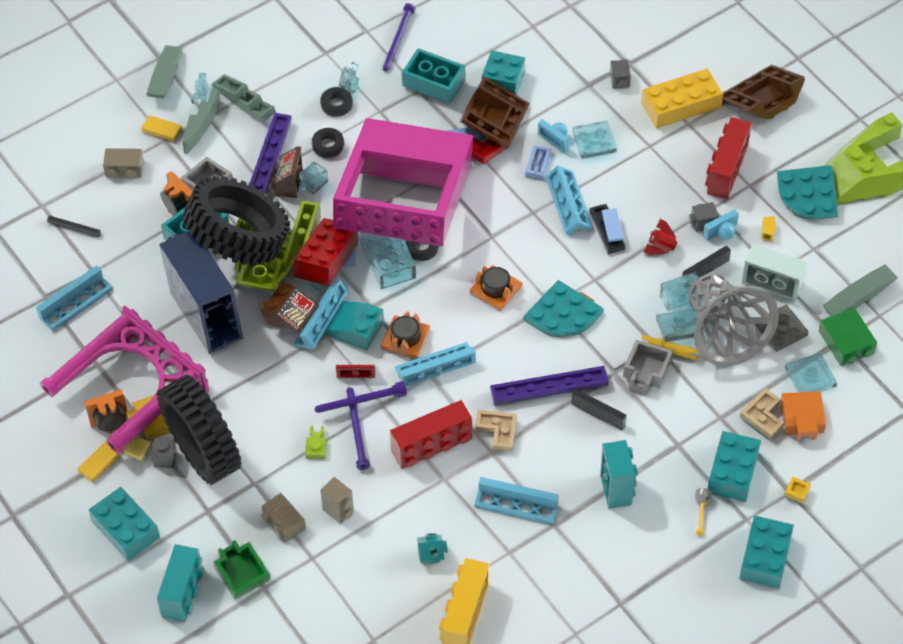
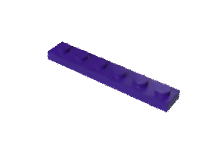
(271, 151)
(549, 385)

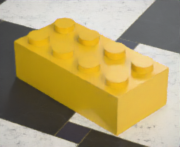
(681, 98)
(465, 603)

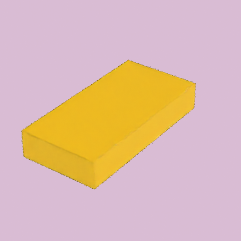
(161, 128)
(98, 462)

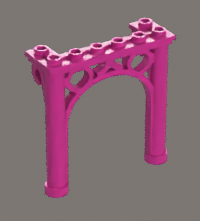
(117, 338)

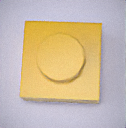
(797, 489)

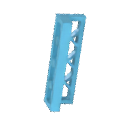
(568, 203)
(66, 297)
(322, 316)
(436, 364)
(523, 495)

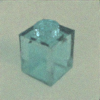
(313, 178)

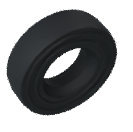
(336, 92)
(327, 152)
(421, 255)

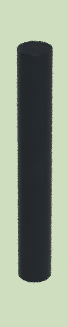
(74, 226)

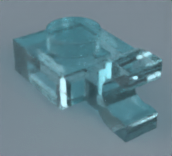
(349, 79)
(201, 87)

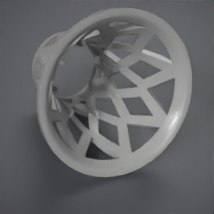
(726, 292)

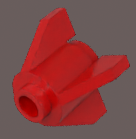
(662, 239)

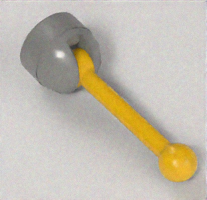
(703, 497)

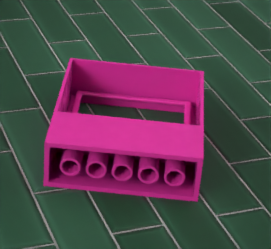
(410, 156)

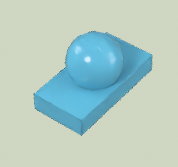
(554, 134)
(722, 226)

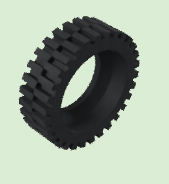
(244, 202)
(199, 429)

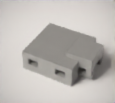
(205, 169)
(646, 366)

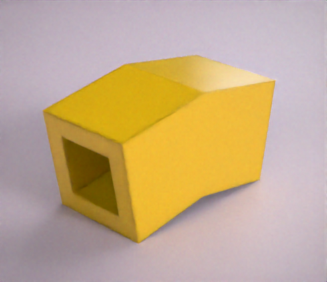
(769, 227)

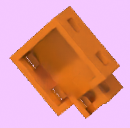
(803, 414)

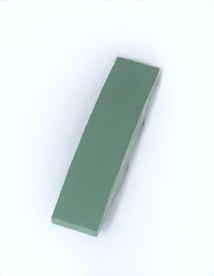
(164, 71)
(242, 97)
(199, 123)
(861, 290)

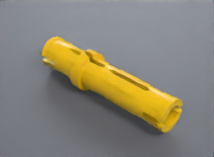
(678, 350)

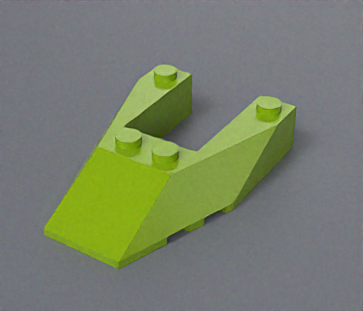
(858, 168)
(270, 274)

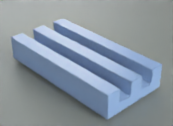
(535, 173)

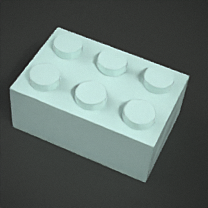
(774, 272)

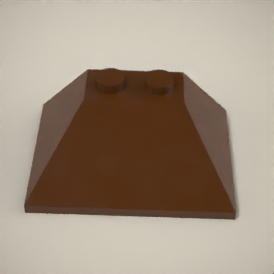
(766, 92)
(494, 112)

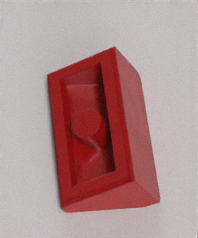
(355, 371)

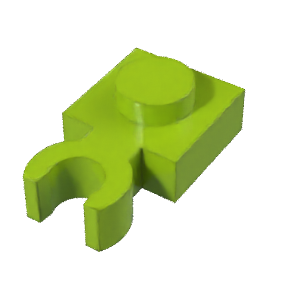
(316, 444)

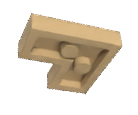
(759, 414)
(501, 424)

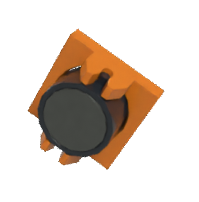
(175, 193)
(497, 286)
(407, 335)
(107, 411)

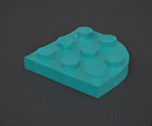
(809, 191)
(563, 312)

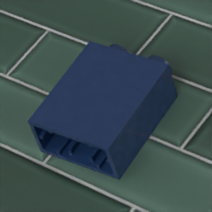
(201, 291)

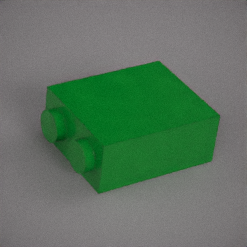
(847, 336)

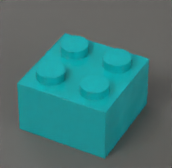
(505, 70)

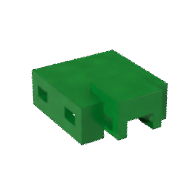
(241, 569)

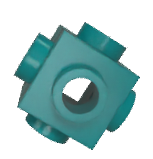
(431, 548)

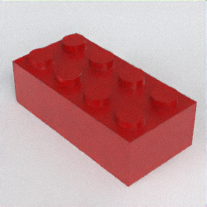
(728, 158)
(324, 253)
(431, 434)

